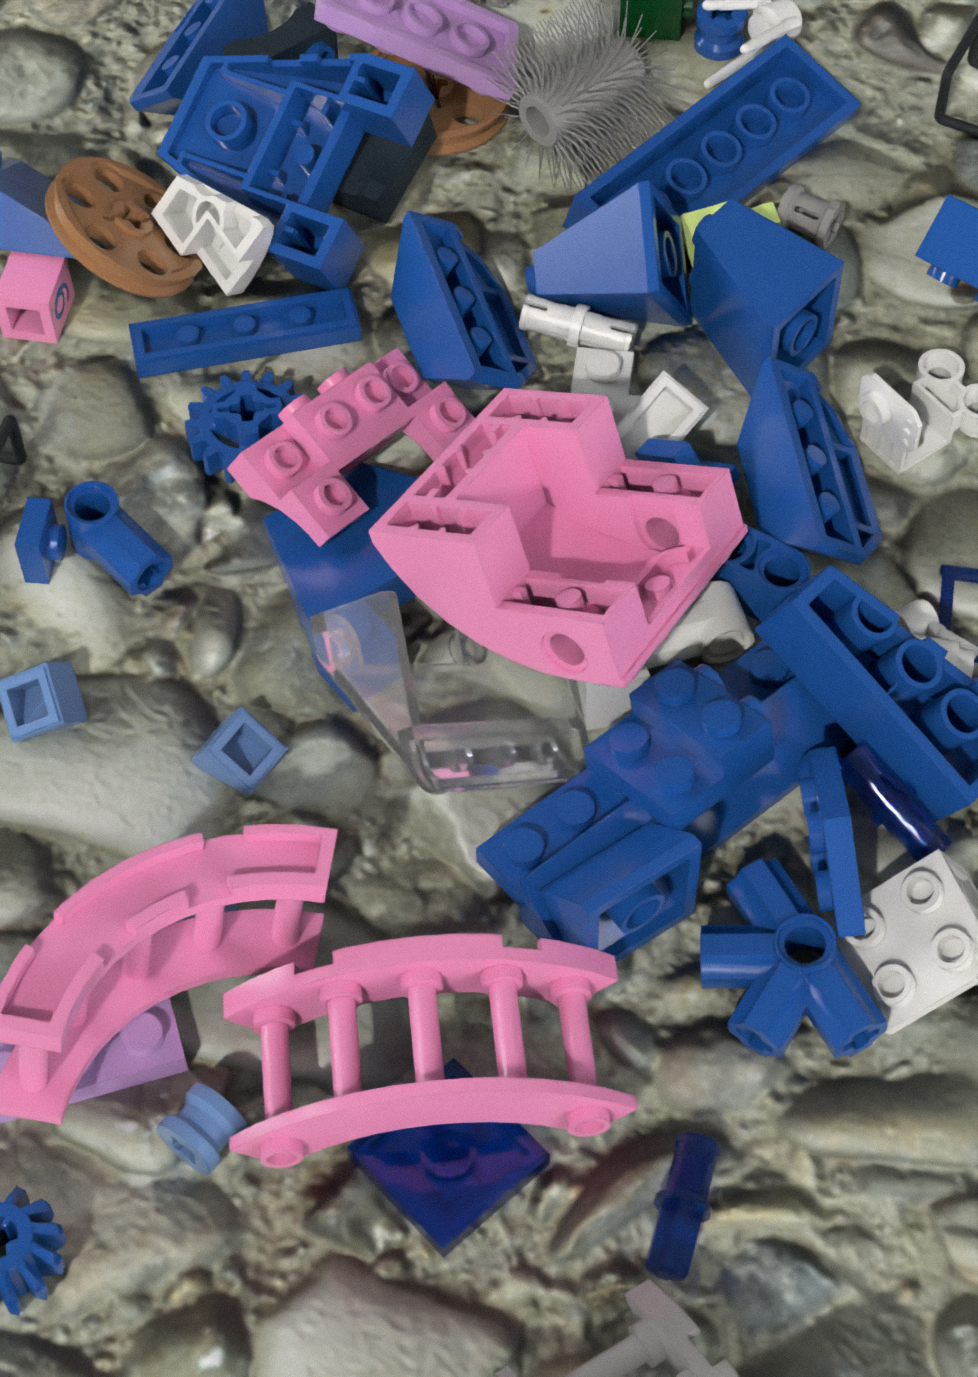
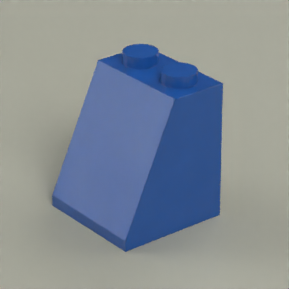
(761, 291)

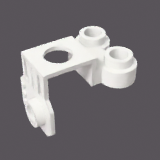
(934, 411)

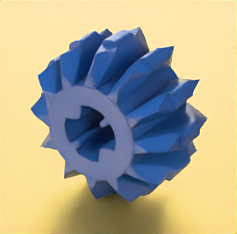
(30, 1248)

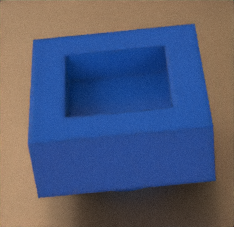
(39, 540)

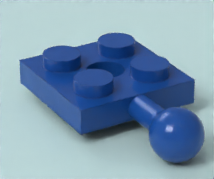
(831, 839)

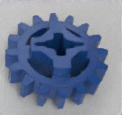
(234, 418)

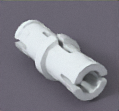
(576, 325)

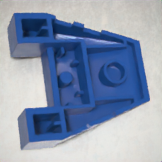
(284, 139)
(344, 566)

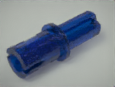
(682, 1206)

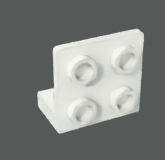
(916, 940)

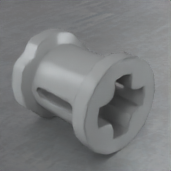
(829, 215)

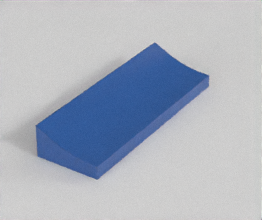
(733, 136)

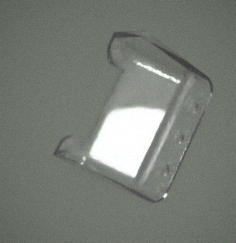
(455, 722)

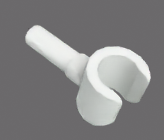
(922, 620)

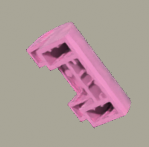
(556, 541)

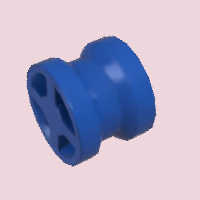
(719, 33)

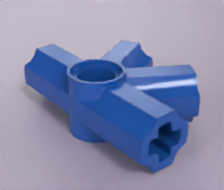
(778, 987)

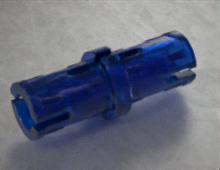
(892, 803)

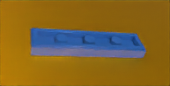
(244, 332)

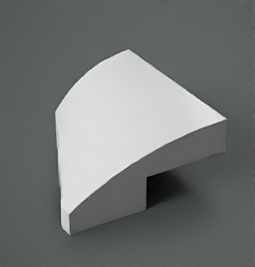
(217, 229)

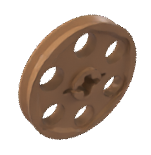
(454, 102)
(120, 223)

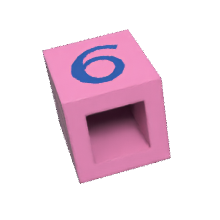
(35, 297)

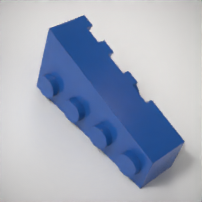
(883, 686)

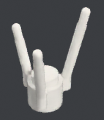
(765, 27)

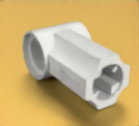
(709, 628)

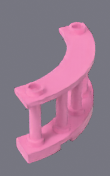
(121, 954)
(419, 971)

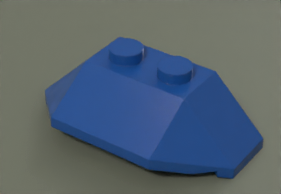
(201, 33)
(456, 310)
(805, 468)

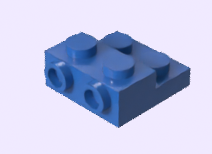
(683, 744)

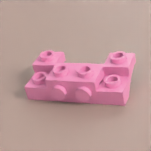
(324, 438)

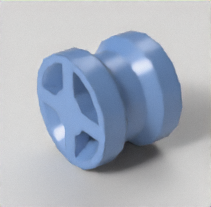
(201, 1128)

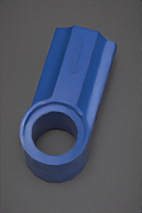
(112, 538)

